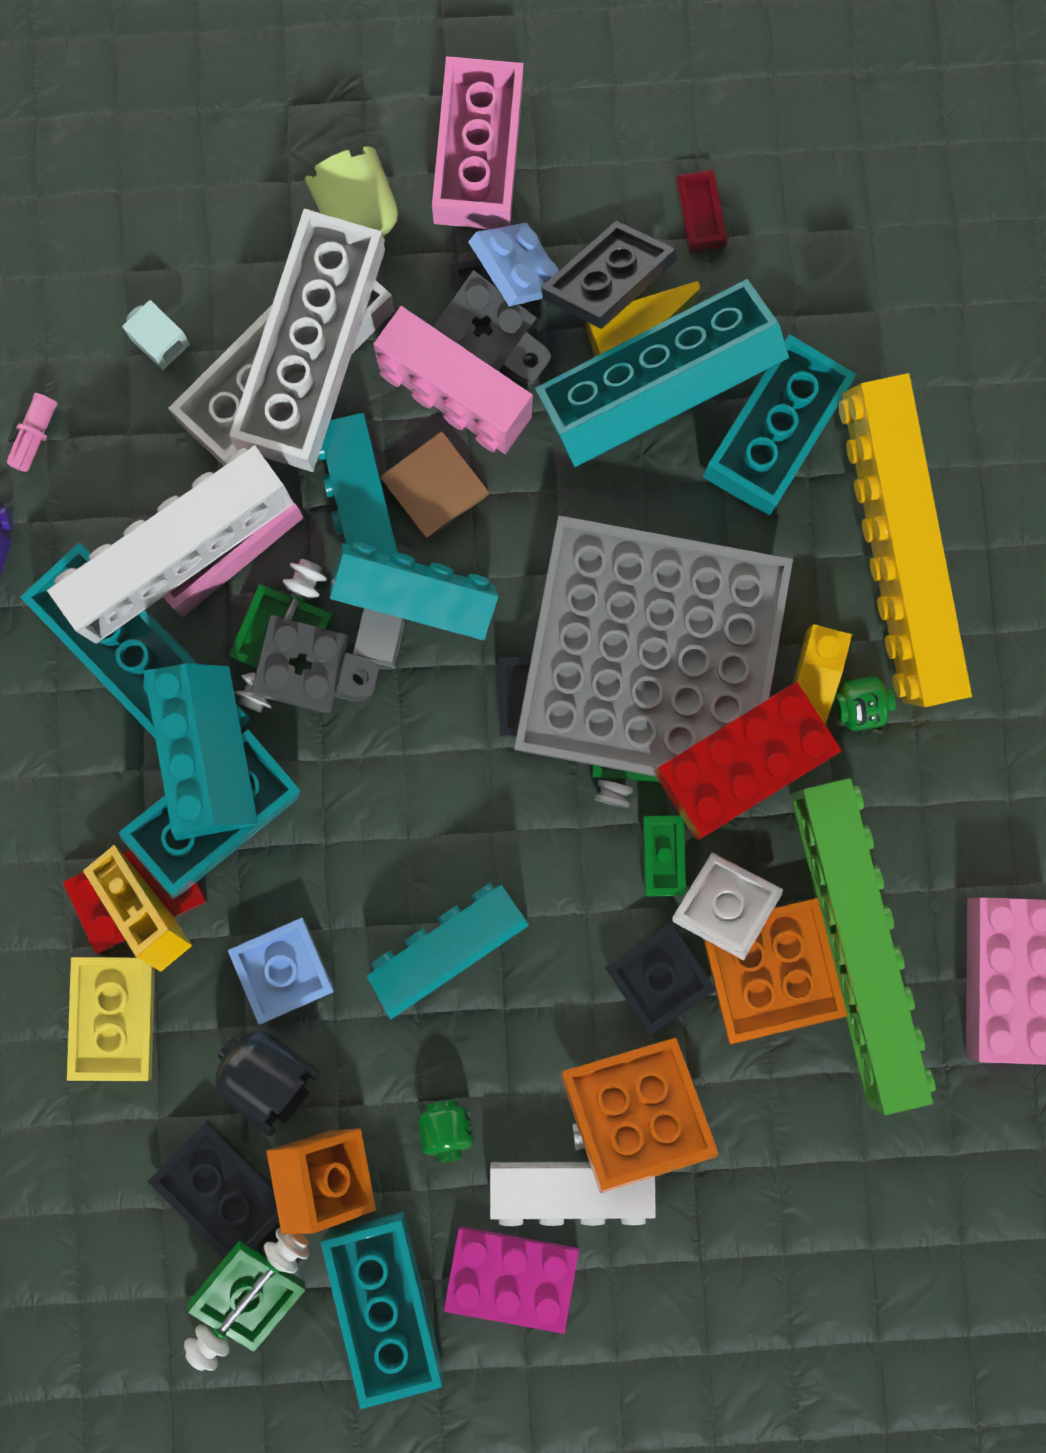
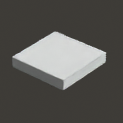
(727, 905)

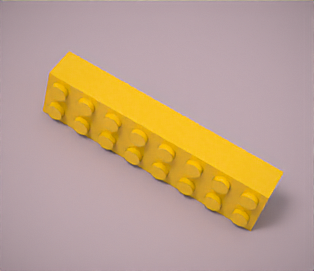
(905, 541)

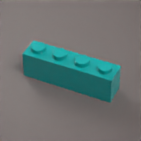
(356, 484)
(413, 590)

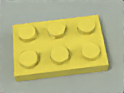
(110, 1019)

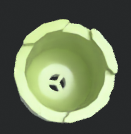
(354, 190)

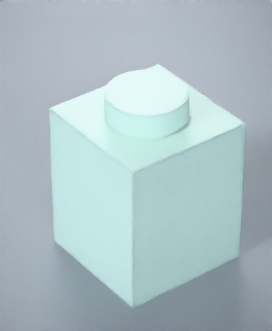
(155, 334)

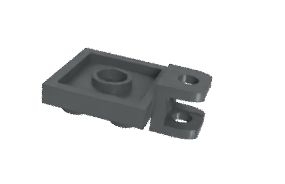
(510, 324)
(329, 671)

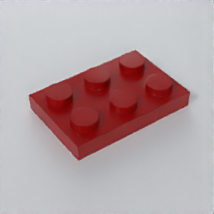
(98, 922)

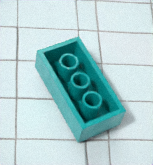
(778, 426)
(185, 861)
(382, 1310)

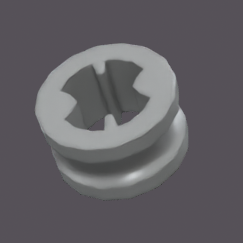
(613, 794)

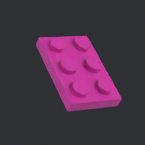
(511, 1279)

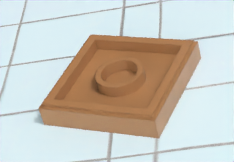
(434, 485)

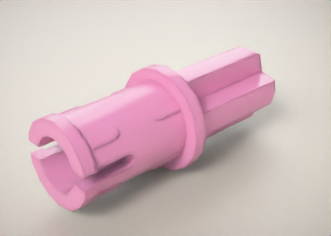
(31, 432)

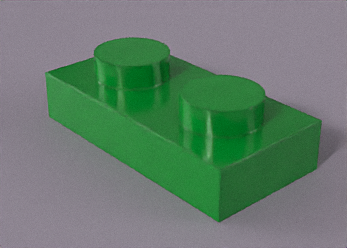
(664, 856)

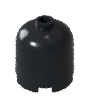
(263, 1079)

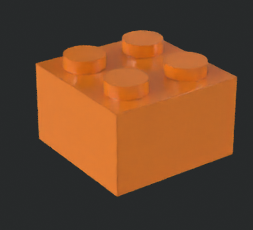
(321, 1181)

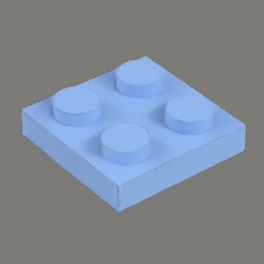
(514, 261)
(281, 970)

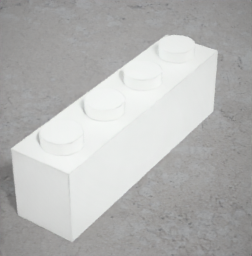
(564, 1192)

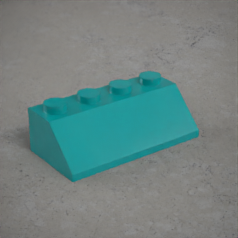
(200, 749)
(446, 950)

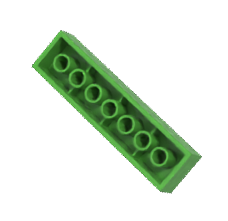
(862, 947)

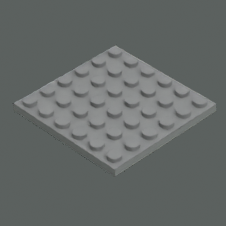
(647, 644)

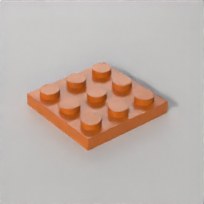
(782, 980)
(638, 1115)

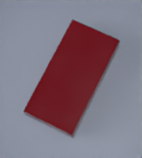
(701, 210)

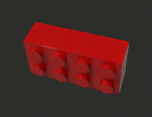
(747, 760)

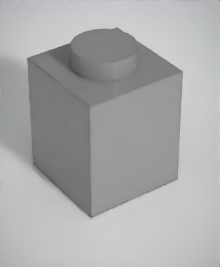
(379, 637)

